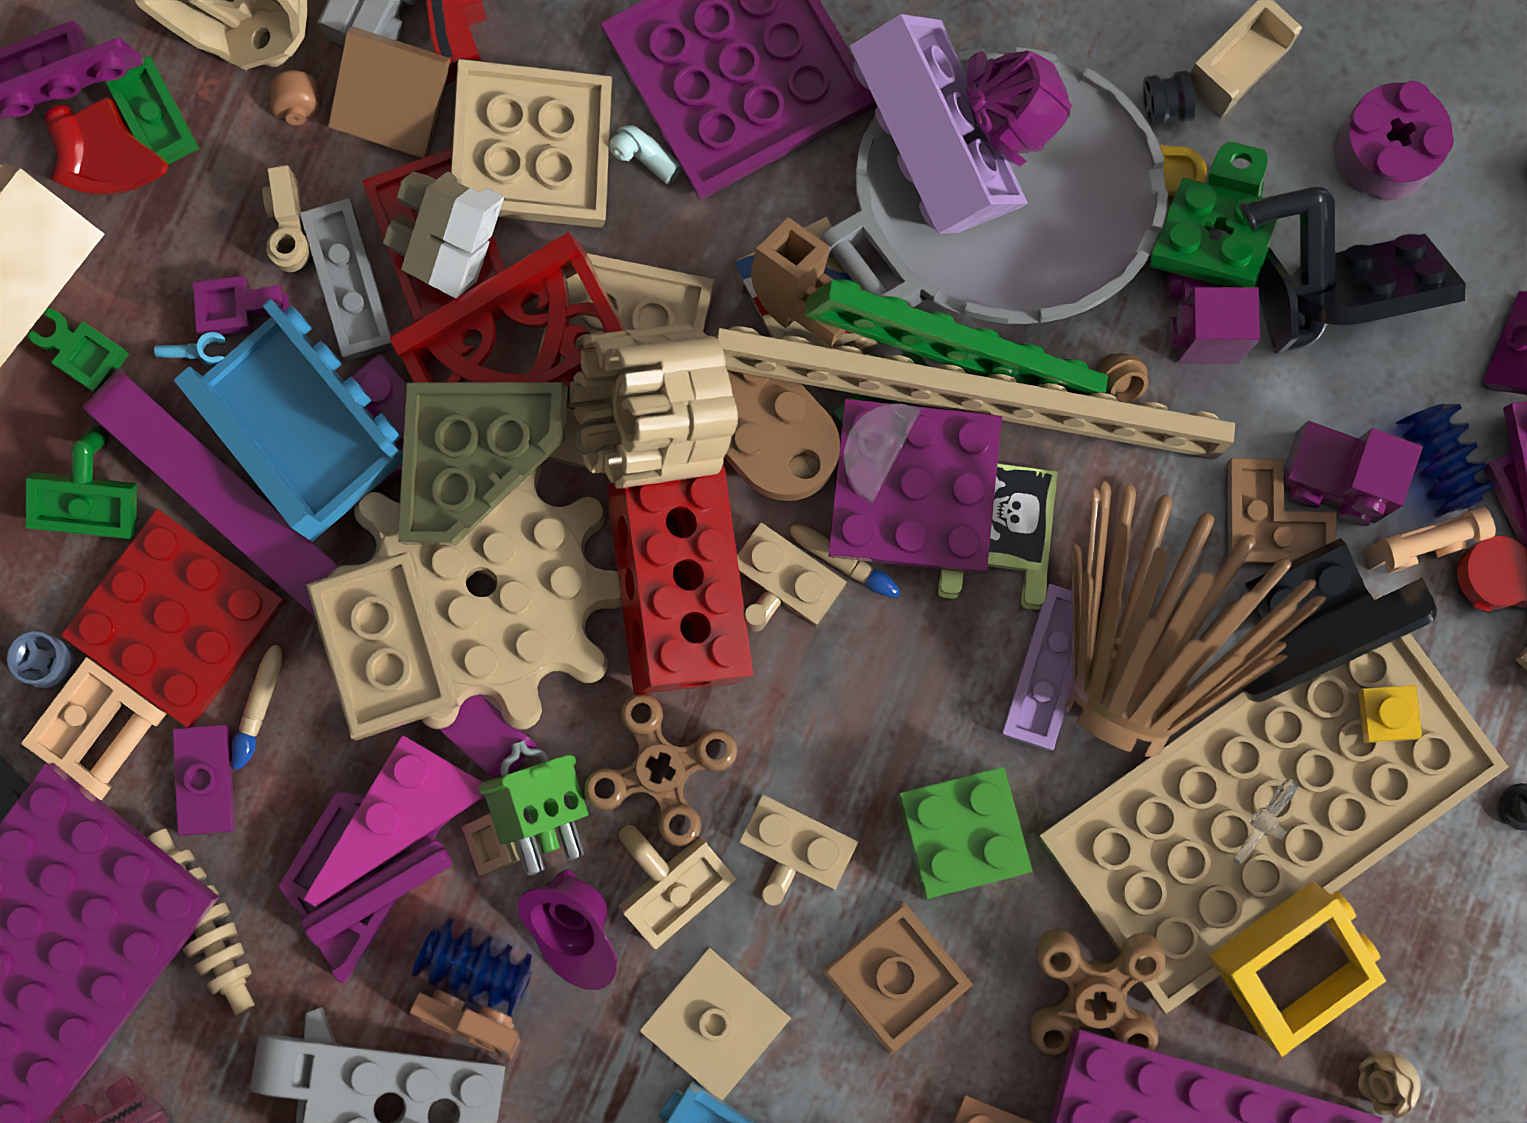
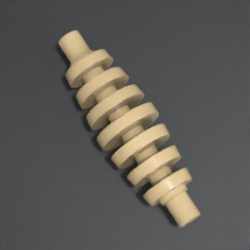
(211, 939)

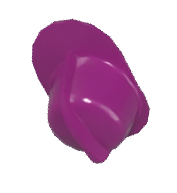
(569, 930)

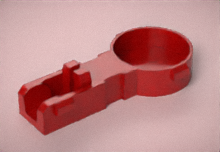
(1494, 574)

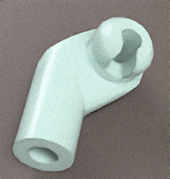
(634, 142)

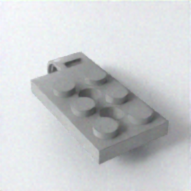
(346, 1081)

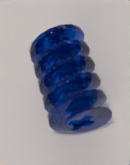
(1446, 459)
(474, 966)

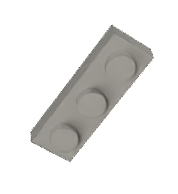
(347, 279)

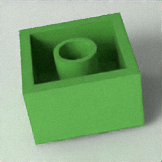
(963, 833)

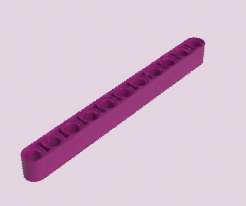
(263, 535)

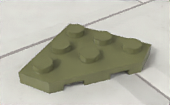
(470, 451)

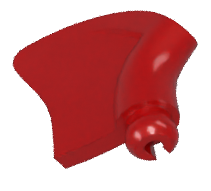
(99, 152)

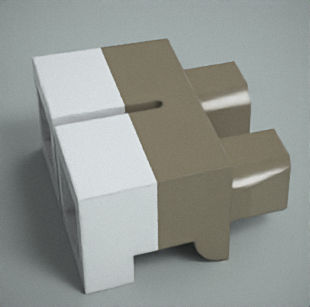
(449, 232)

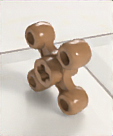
(638, 777)
(1094, 976)

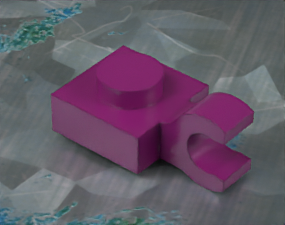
(229, 304)

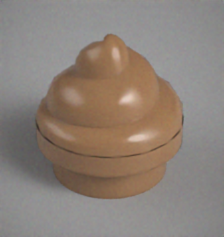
(1126, 376)

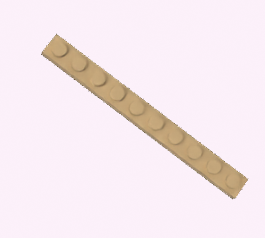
(953, 389)

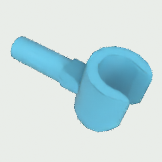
(192, 350)

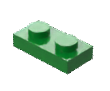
(153, 112)

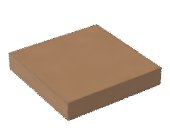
(389, 92)
(897, 977)

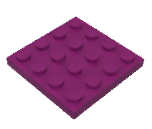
(736, 80)

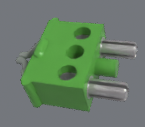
(536, 803)

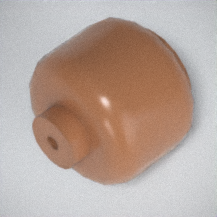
(294, 96)

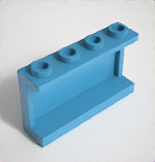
(295, 422)

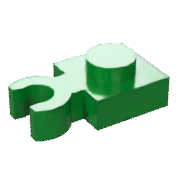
(83, 354)

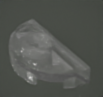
(875, 446)

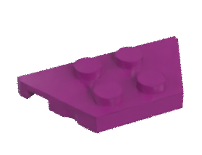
(349, 946)

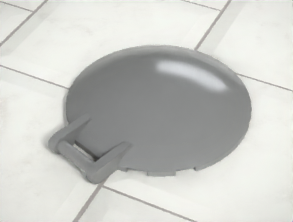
(1078, 241)

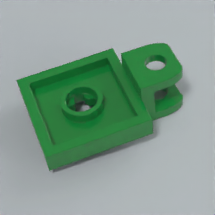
(1202, 206)

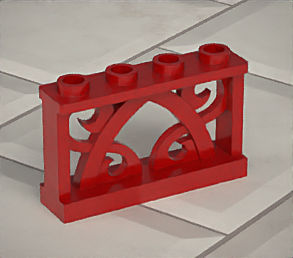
(538, 274)

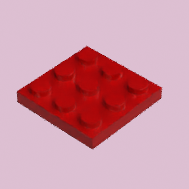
(173, 619)

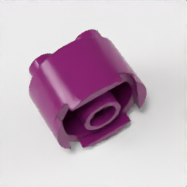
(1420, 143)

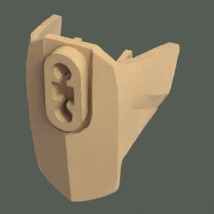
(235, 27)

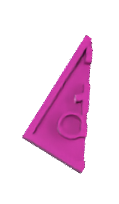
(405, 803)

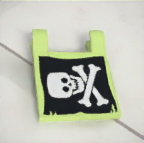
(1018, 531)

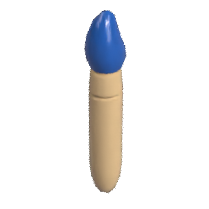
(873, 579)
(245, 741)

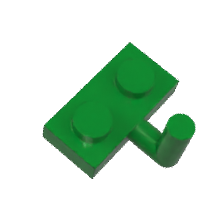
(79, 501)

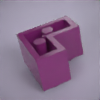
(1212, 321)
(1354, 475)

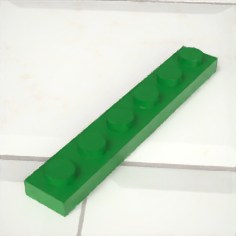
(945, 341)

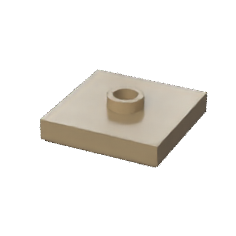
(715, 1024)

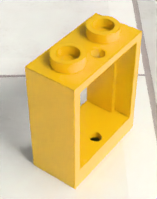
(1275, 934)

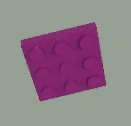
(934, 499)

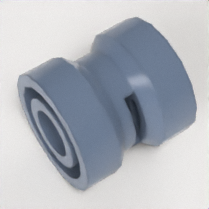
(31, 656)

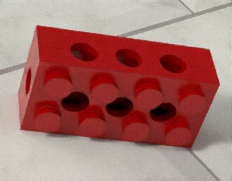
(657, 605)

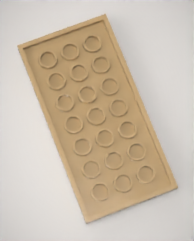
(1164, 835)

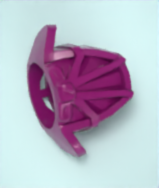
(1017, 102)

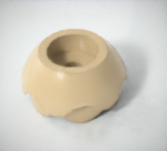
(1389, 1083)

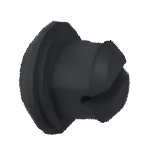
(1514, 806)

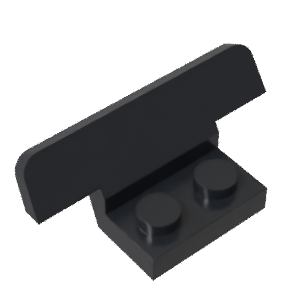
(1342, 625)

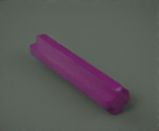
(376, 892)

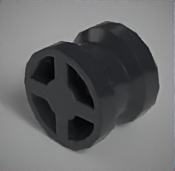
(1169, 98)

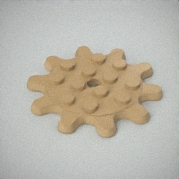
(539, 604)

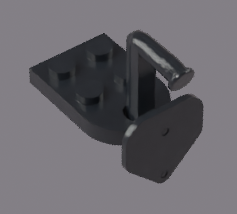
(1345, 285)

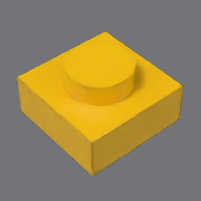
(1390, 714)

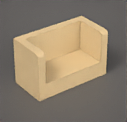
(1243, 55)

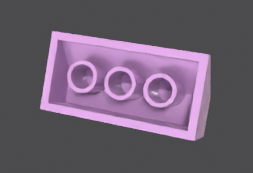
(927, 113)

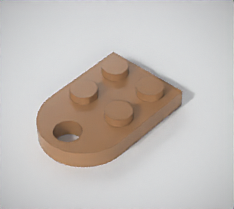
(772, 428)

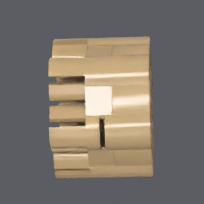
(664, 401)

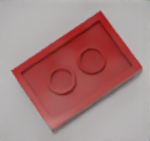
(382, 195)

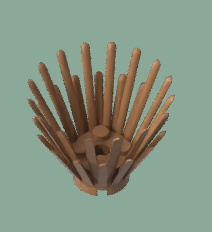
(1138, 679)

